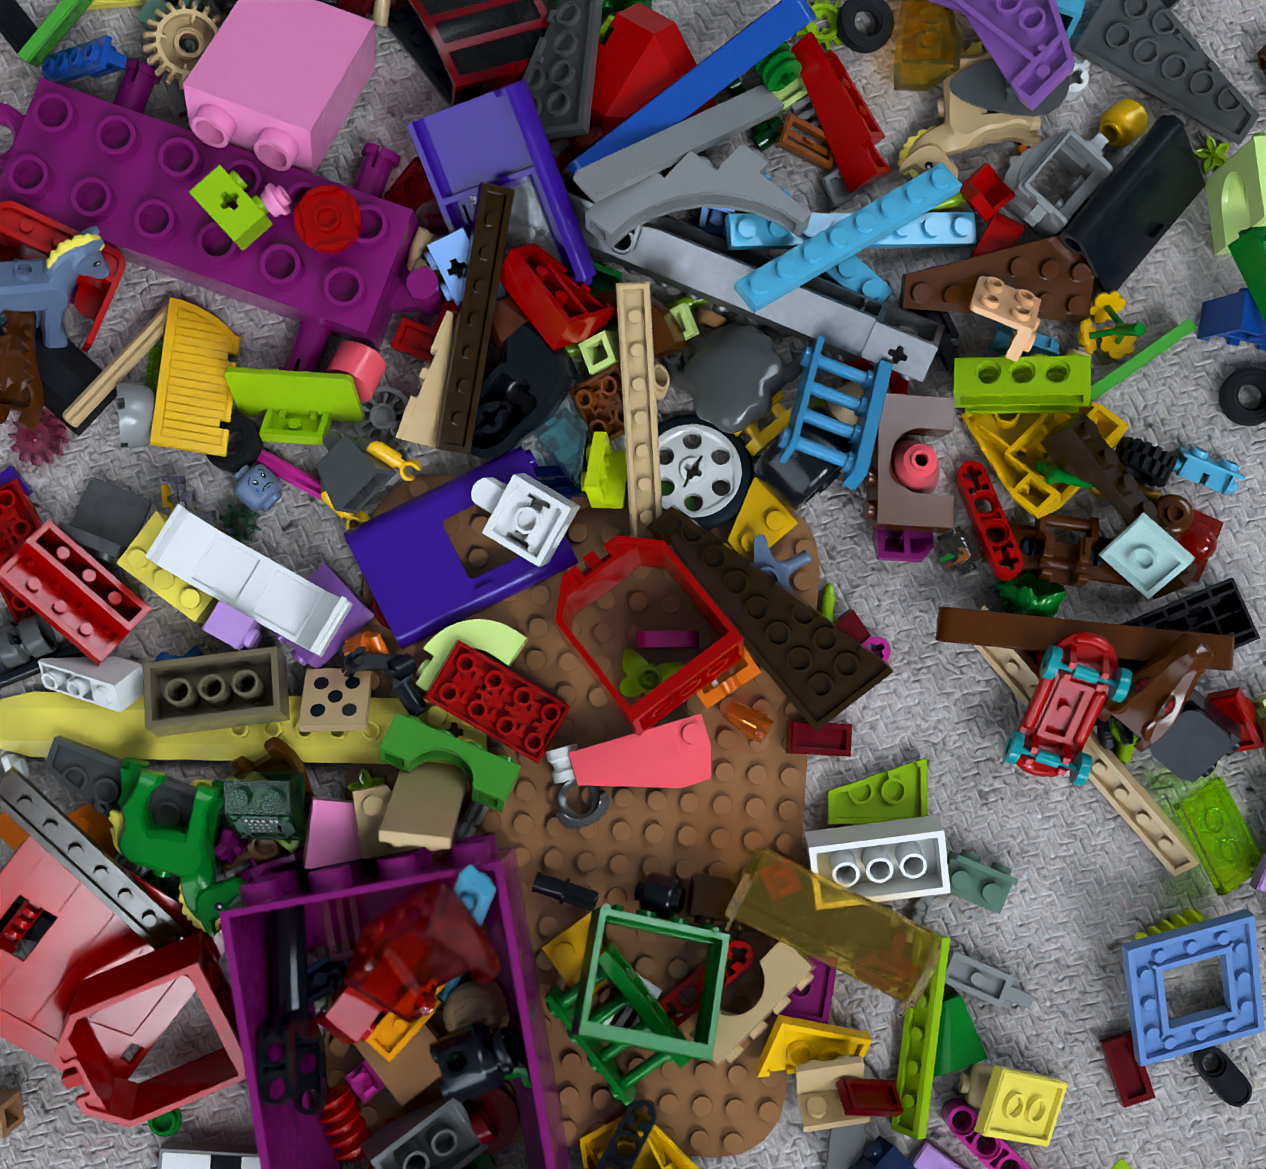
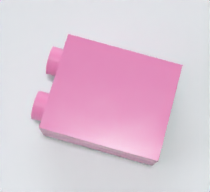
(280, 80)

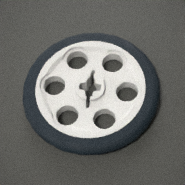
(736, 472)

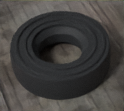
(856, 40)
(1229, 398)
(250, 449)

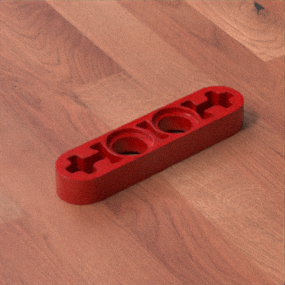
(992, 519)
(695, 980)

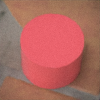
(361, 364)

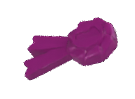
(268, 865)

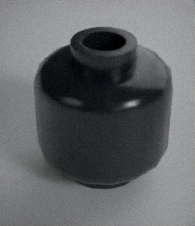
(660, 895)

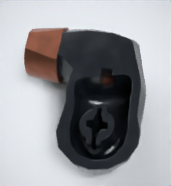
(531, 370)

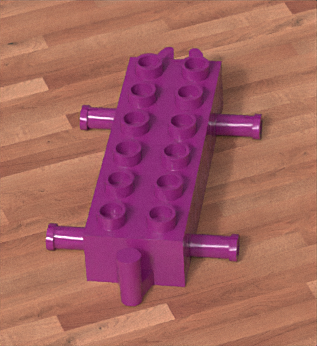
(133, 179)

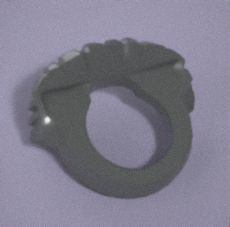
(570, 818)

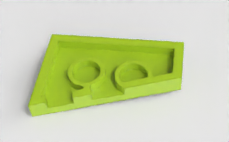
(881, 797)

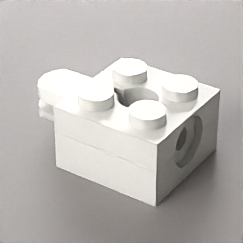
(524, 515)

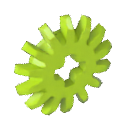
(826, 35)

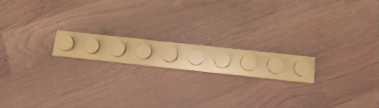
(1106, 771)

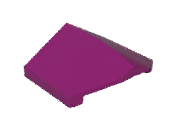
(902, 545)

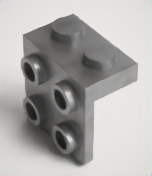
(107, 519)

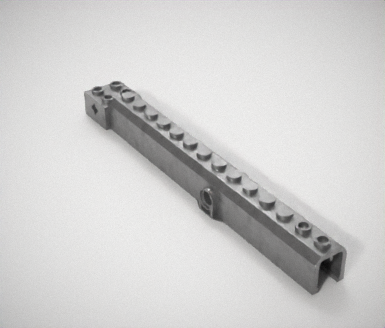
(706, 270)

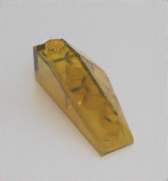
(925, 45)

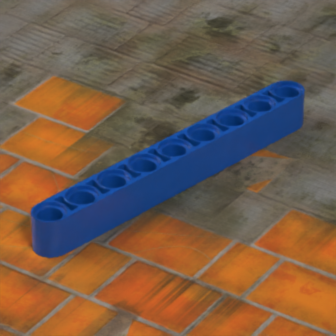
(703, 80)

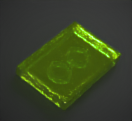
(1219, 835)

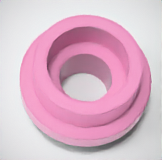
(276, 200)

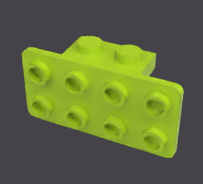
(294, 403)

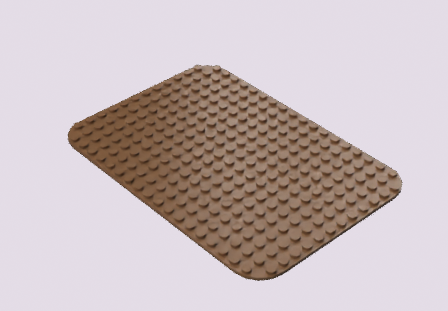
(675, 832)

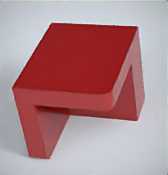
(985, 192)

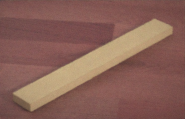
(639, 406)

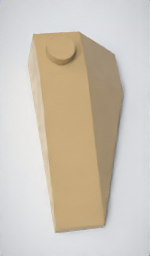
(423, 411)

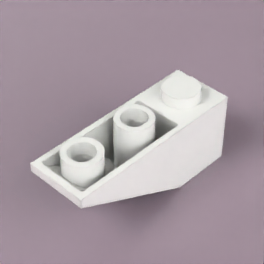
(110, 684)

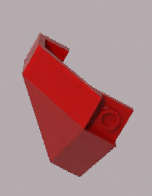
(637, 65)

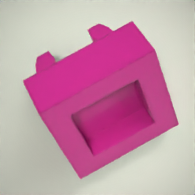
(364, 1081)

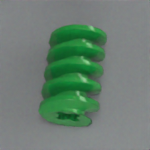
(778, 68)

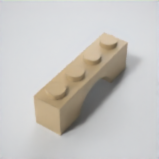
(783, 972)

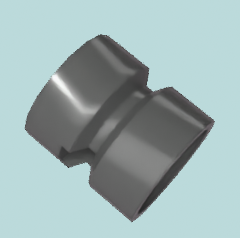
(29, 638)

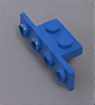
(90, 58)

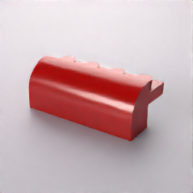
(73, 592)

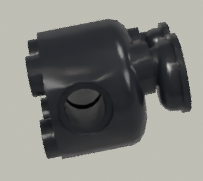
(476, 1059)

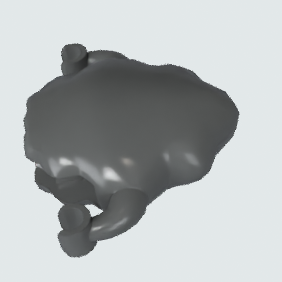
(734, 376)

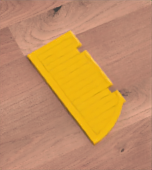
(192, 383)

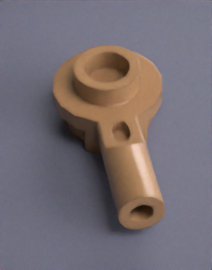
(258, 849)

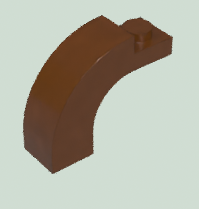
(665, 328)

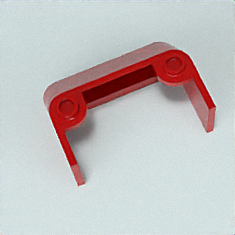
(33, 235)

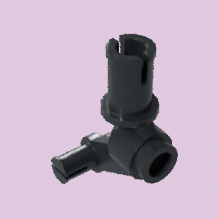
(396, 668)

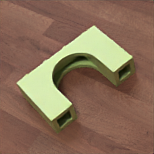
(1238, 194)

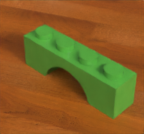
(413, 743)

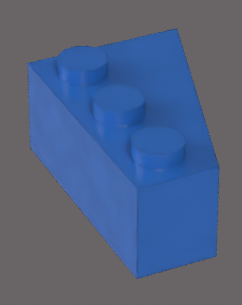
(1233, 318)

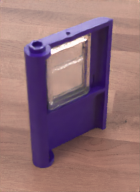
(505, 145)

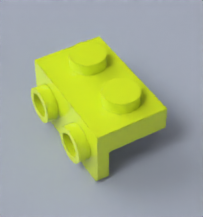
(605, 475)

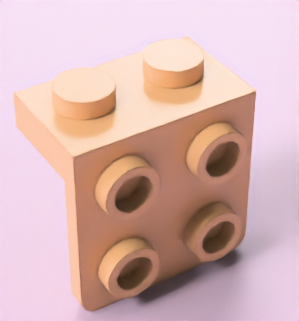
(1011, 308)

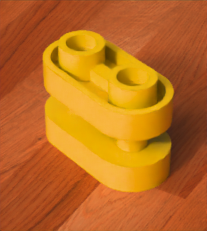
(764, 438)

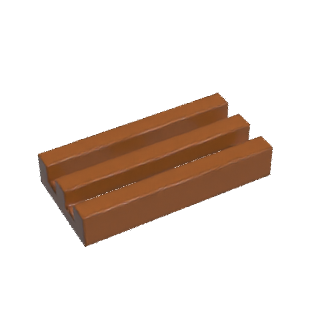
(799, 151)

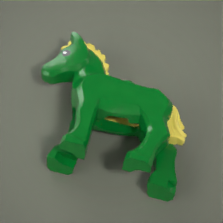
(175, 848)

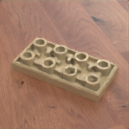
(424, 807)

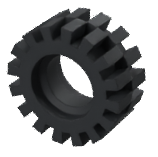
(1145, 461)

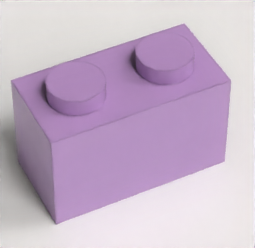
(234, 628)

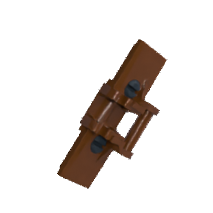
(1061, 561)

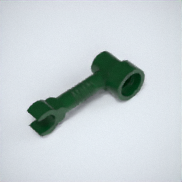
(765, 131)

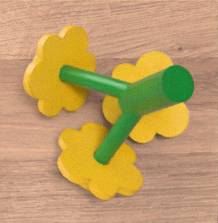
(1116, 340)

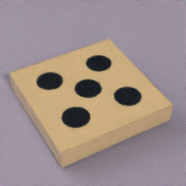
(335, 701)

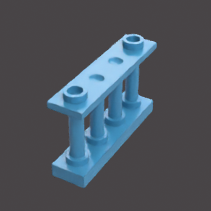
(867, 408)

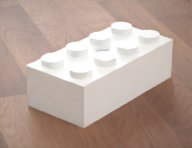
(883, 858)

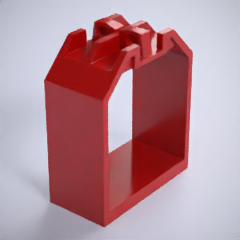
(600, 576)
(133, 1102)

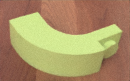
(603, 348)
(477, 633)

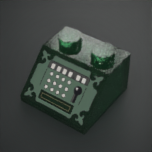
(266, 805)

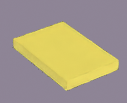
(1020, 1106)

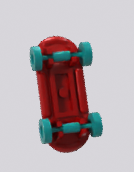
(1065, 706)

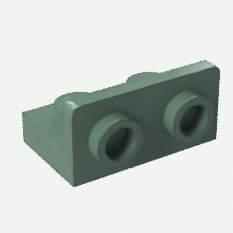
(978, 882)

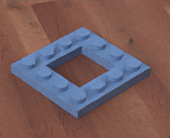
(1146, 959)

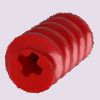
(344, 1123)

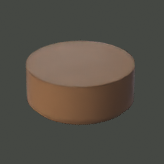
(709, 319)

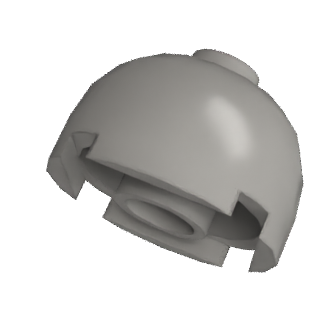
(135, 413)

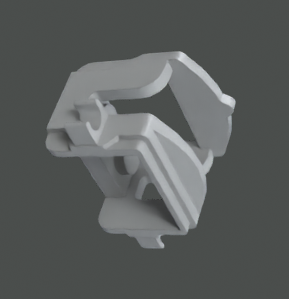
(1079, 157)

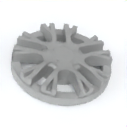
(383, 415)

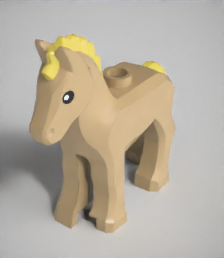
(964, 127)

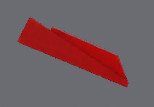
(842, 114)

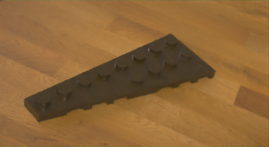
(795, 644)

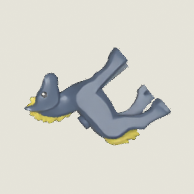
(47, 283)

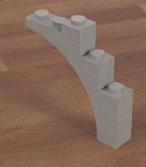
(696, 184)

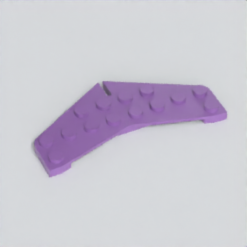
(1024, 42)

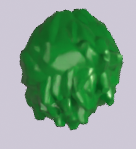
(1031, 596)

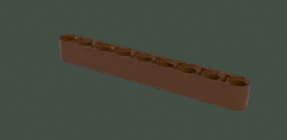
(1039, 632)

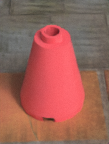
(915, 466)

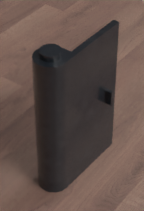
(1136, 204)

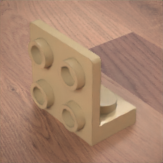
(818, 1094)

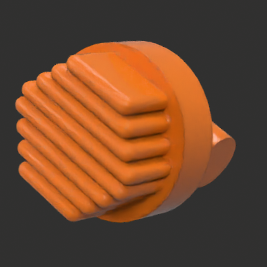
(371, 641)

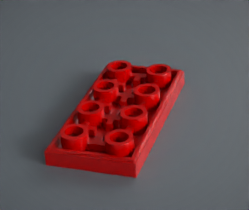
(17, 524)
(497, 701)

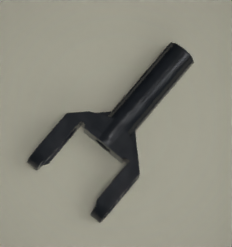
(291, 1020)

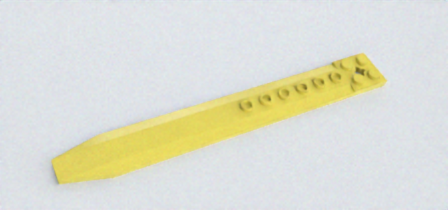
(35, 718)

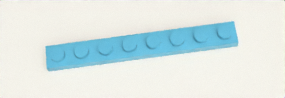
(925, 231)
(847, 237)

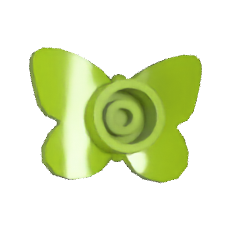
(644, 676)

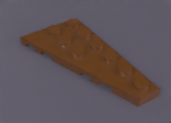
(1039, 266)

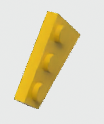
(801, 1040)

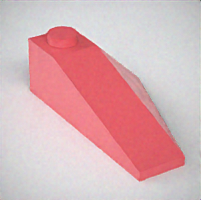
(661, 757)

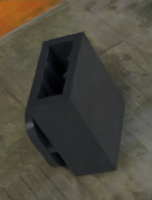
(1197, 739)

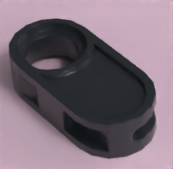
(1226, 1079)

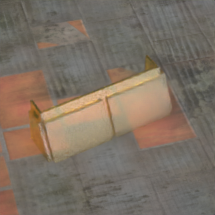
(836, 926)

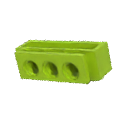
(1025, 386)

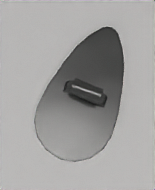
(988, 89)

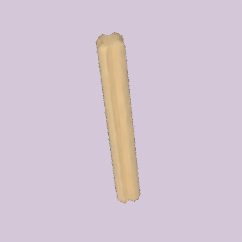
(117, 369)

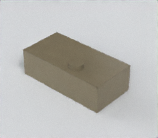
(216, 691)

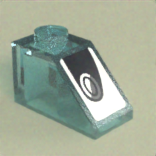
(566, 443)

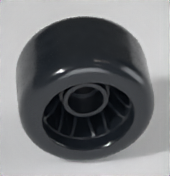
(802, 473)

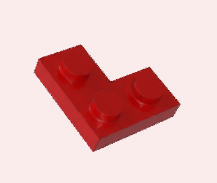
(416, 338)

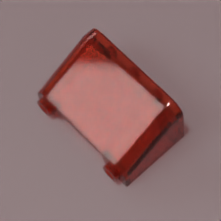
(418, 949)

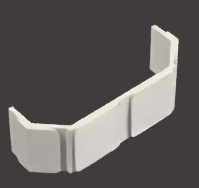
(248, 581)

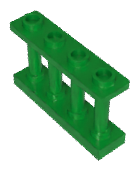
(631, 993)

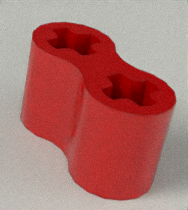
(998, 234)

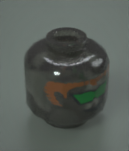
(958, 551)

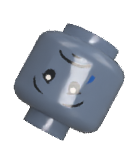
(257, 487)

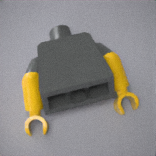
(356, 472)

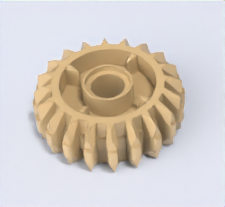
(170, 30)

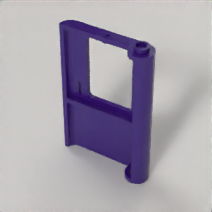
(417, 568)

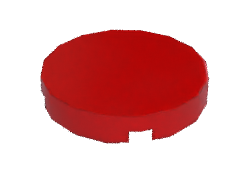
(328, 219)

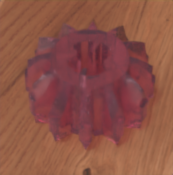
(48, 445)

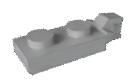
(984, 981)

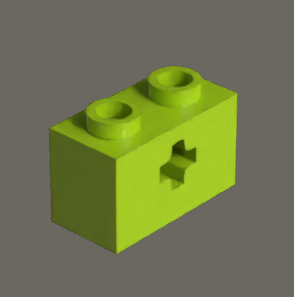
(215, 196)

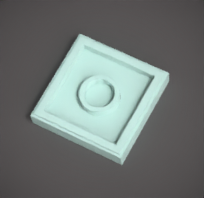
(1146, 555)

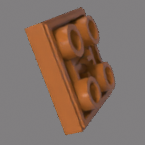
(601, 402)

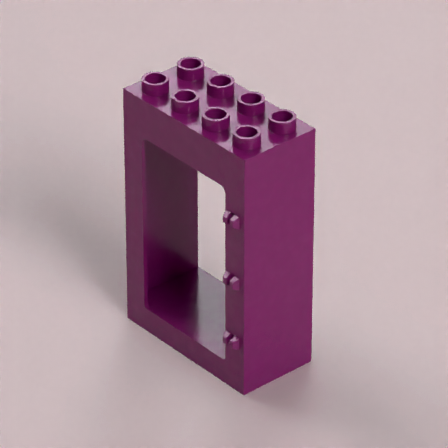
(297, 1140)

